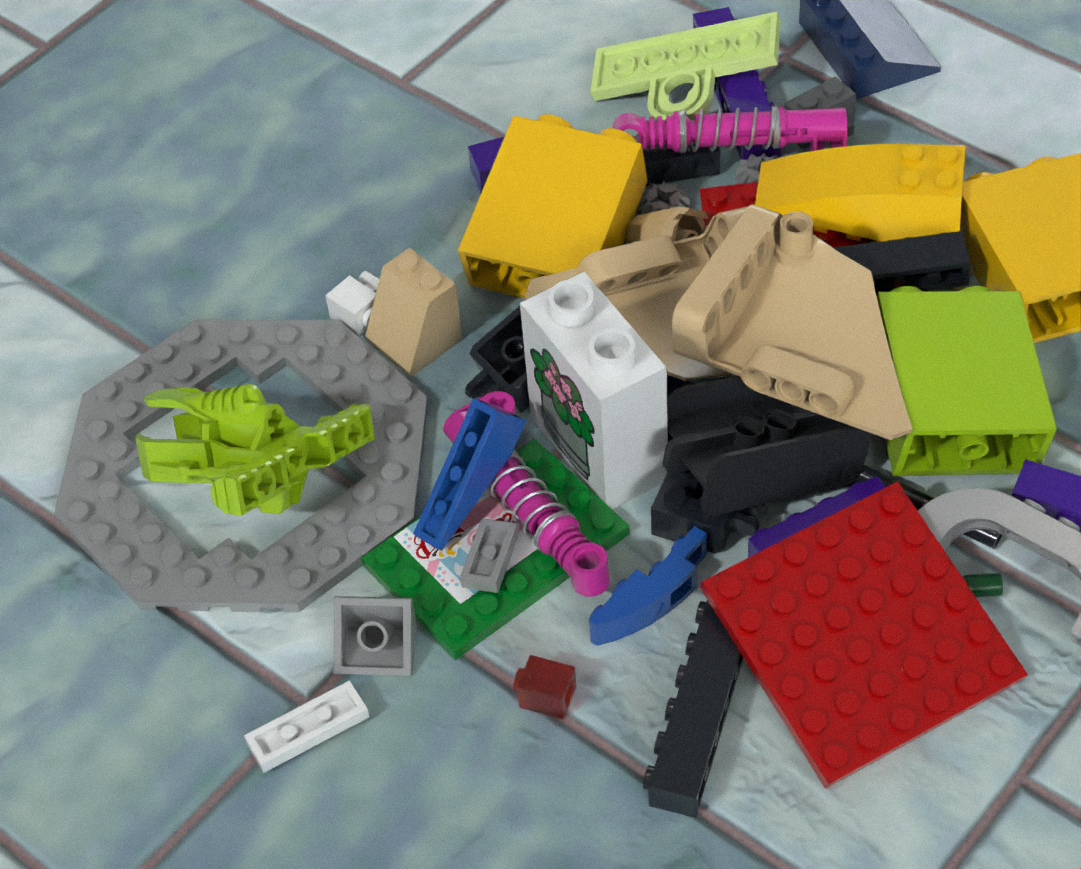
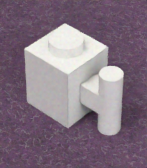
(353, 301)

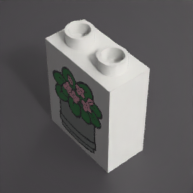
(595, 389)

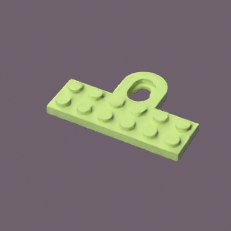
(683, 58)

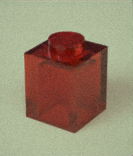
(545, 686)

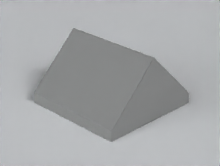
(374, 635)

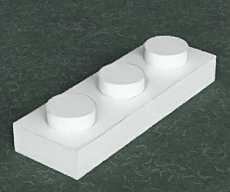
(306, 726)

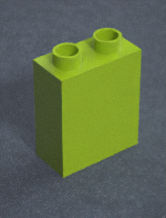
(965, 382)

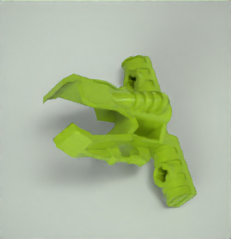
(246, 446)

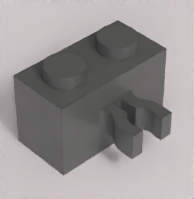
(828, 94)

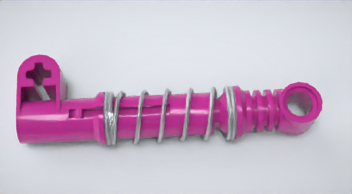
(739, 129)
(554, 530)

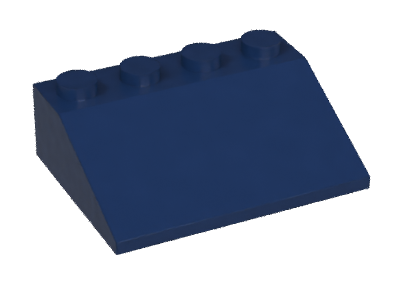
(866, 43)

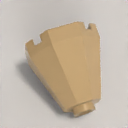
(674, 222)

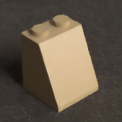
(414, 313)

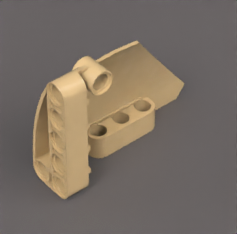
(648, 281)
(793, 323)

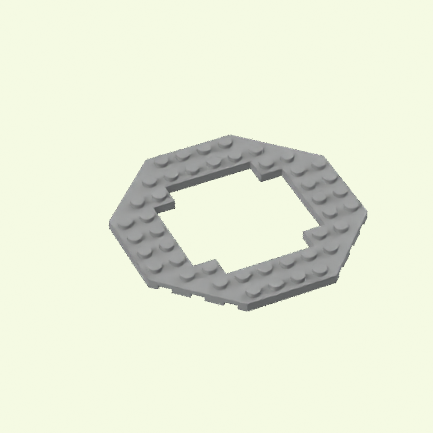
(311, 558)

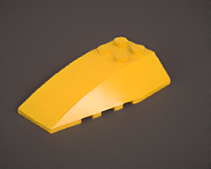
(870, 189)

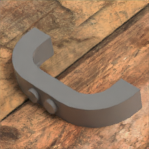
(1020, 521)

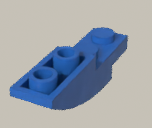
(649, 598)

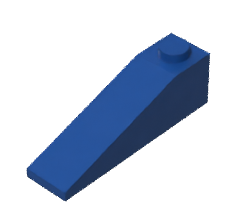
(472, 464)

